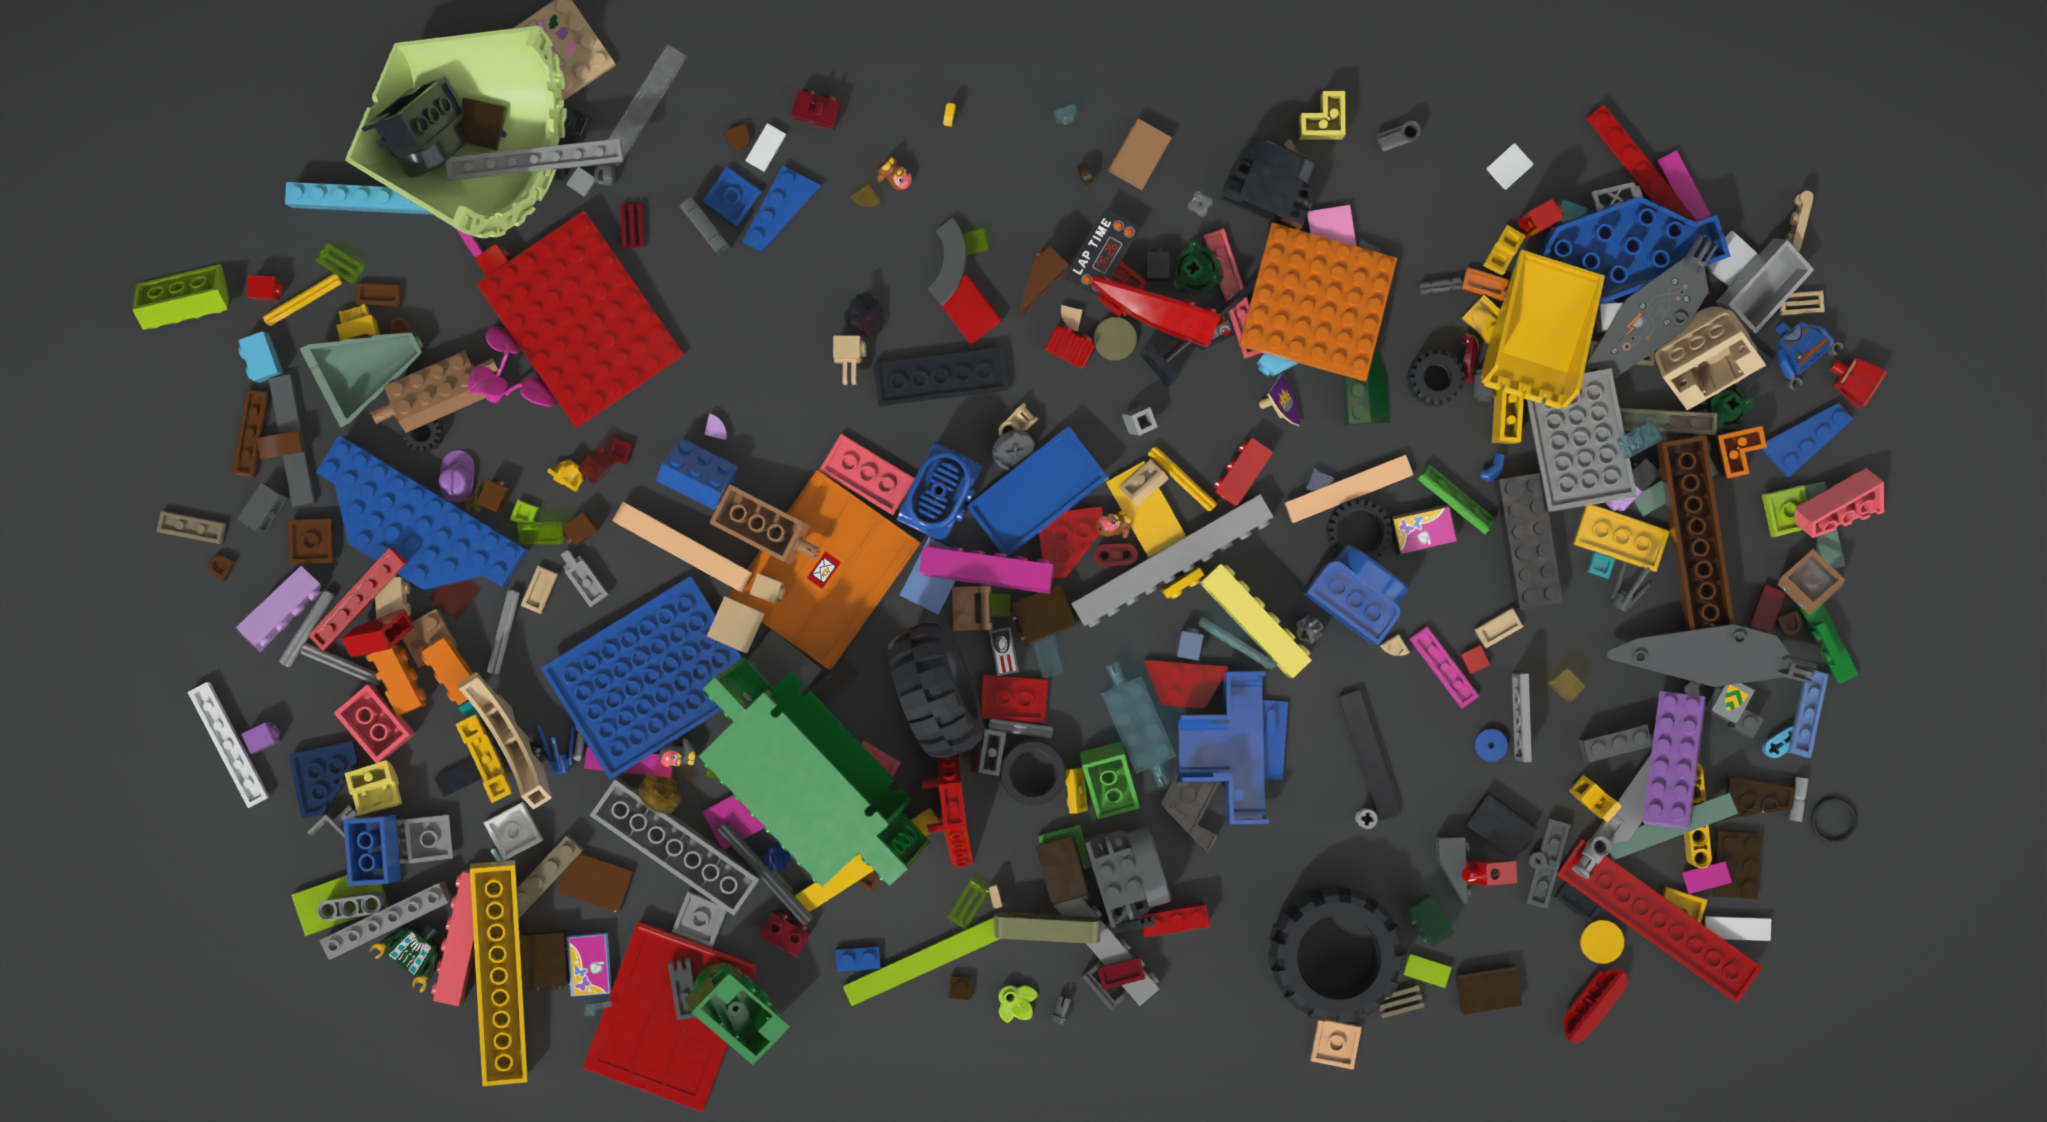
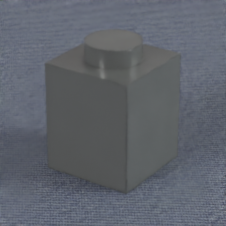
(1747, 724)

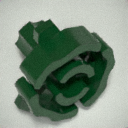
(1198, 277)
(1737, 407)

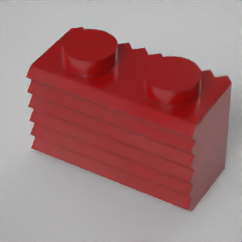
(1070, 346)

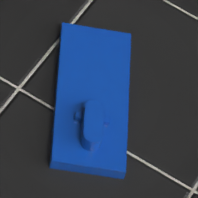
(1274, 737)

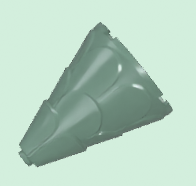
(358, 369)

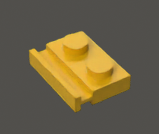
(1482, 317)

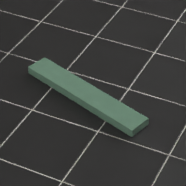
(1701, 815)

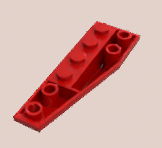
(1161, 312)

